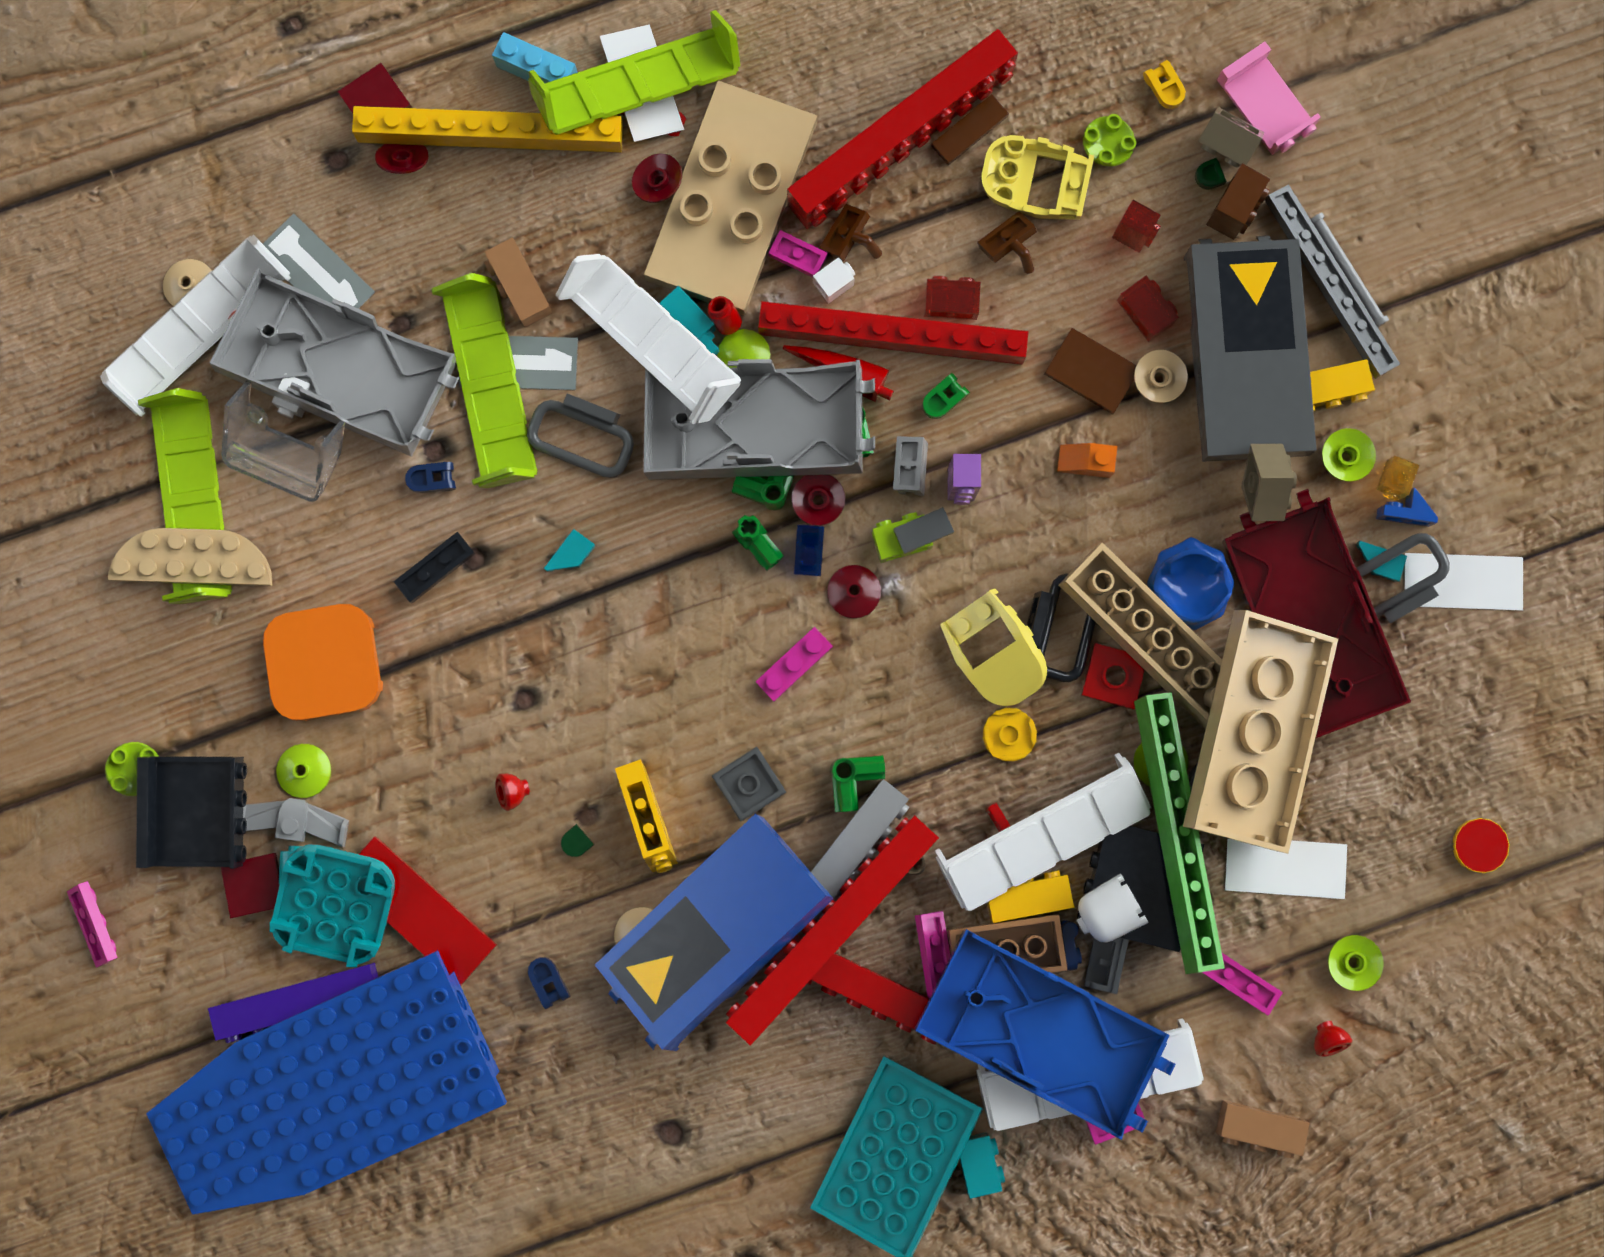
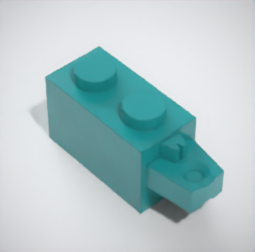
(691, 317)

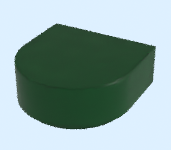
(1210, 175)
(576, 842)

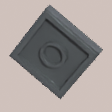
(748, 784)

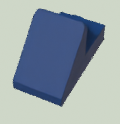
(1415, 511)

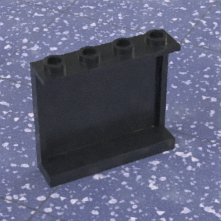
(190, 811)
(1140, 860)

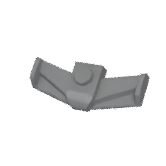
(295, 818)

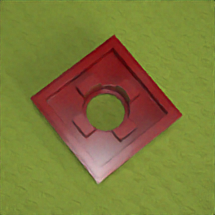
(1100, 689)

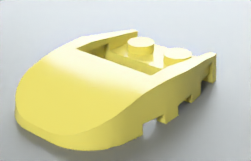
(1010, 171)
(1010, 673)

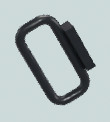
(1040, 624)

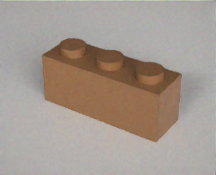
(517, 283)
(1262, 1129)

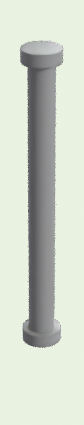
(1349, 270)

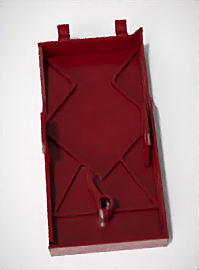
(1307, 578)

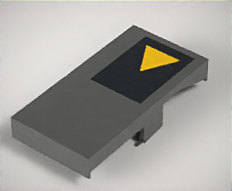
(1250, 347)

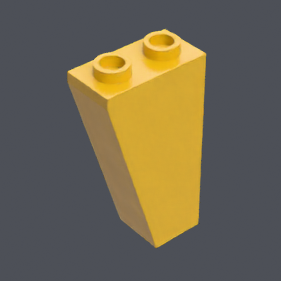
(646, 817)

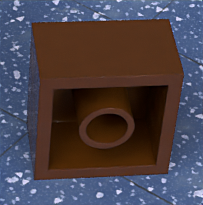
(1239, 202)

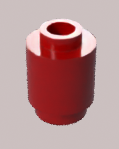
(724, 315)

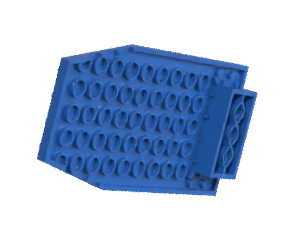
(329, 1091)

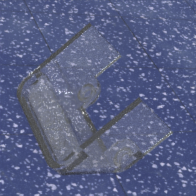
(274, 456)

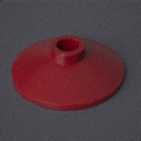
(401, 158)
(650, 172)
(825, 487)
(854, 605)

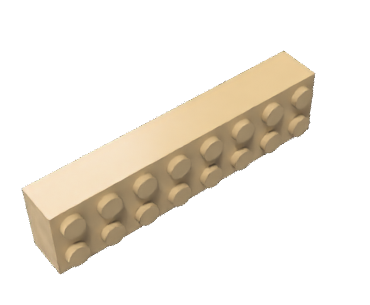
(1146, 629)

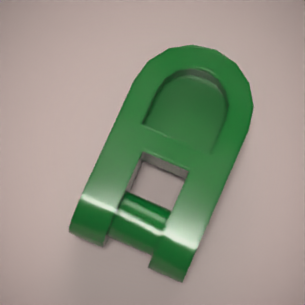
(936, 402)

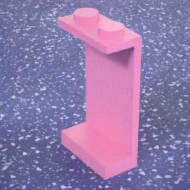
(1266, 100)

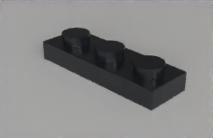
(434, 567)

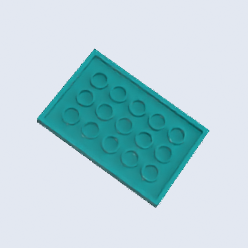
(896, 1158)

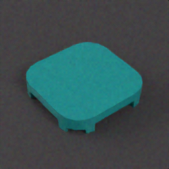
(332, 904)

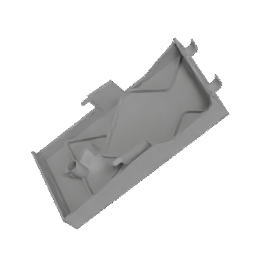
(355, 368)
(768, 427)

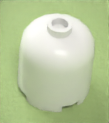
(1110, 911)

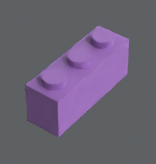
(964, 478)

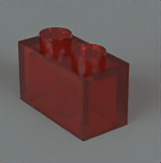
(1137, 226)
(952, 298)
(1148, 308)

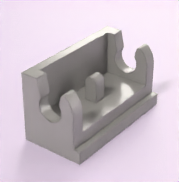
(910, 465)

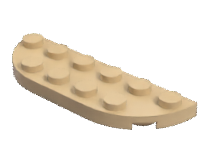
(190, 558)

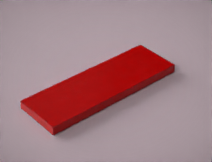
(429, 918)

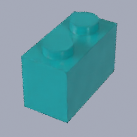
(979, 1166)

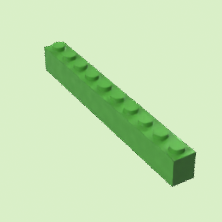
(1179, 844)

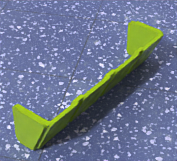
(637, 78)
(488, 380)
(187, 475)

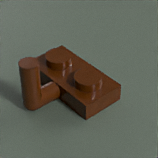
(846, 232)
(1010, 237)

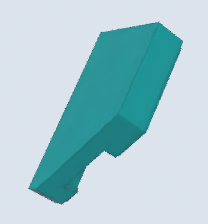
(571, 552)
(1391, 570)

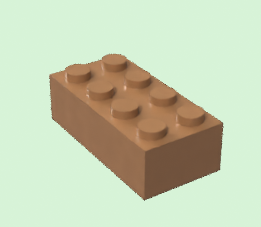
(1030, 938)

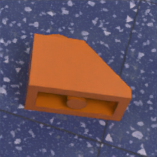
(1087, 459)

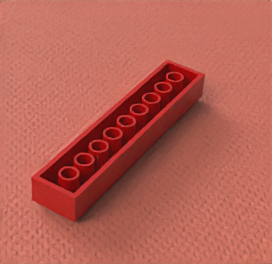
(902, 130)

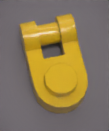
(1170, 93)

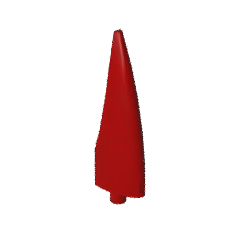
(821, 357)

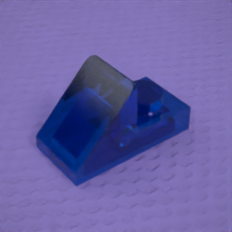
(809, 550)

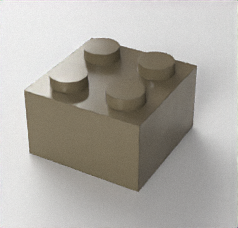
(1230, 138)
(1268, 482)

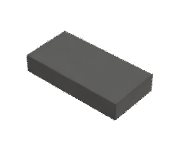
(923, 530)

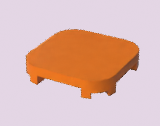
(322, 662)

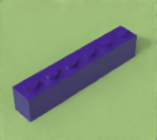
(271, 1007)

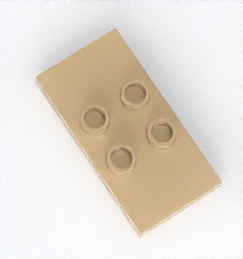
(731, 196)
(1260, 731)

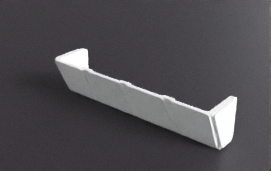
(189, 326)
(650, 334)
(1046, 837)
(1013, 1106)

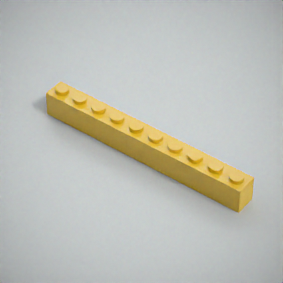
(480, 129)

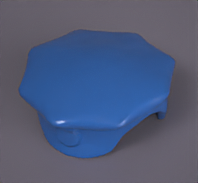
(1192, 582)

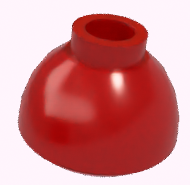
(510, 790)
(1330, 1039)

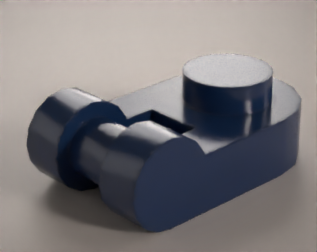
(421, 478)
(1072, 953)
(542, 972)

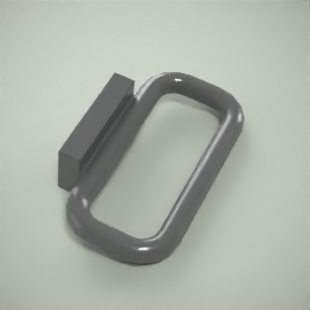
(588, 414)
(1418, 593)

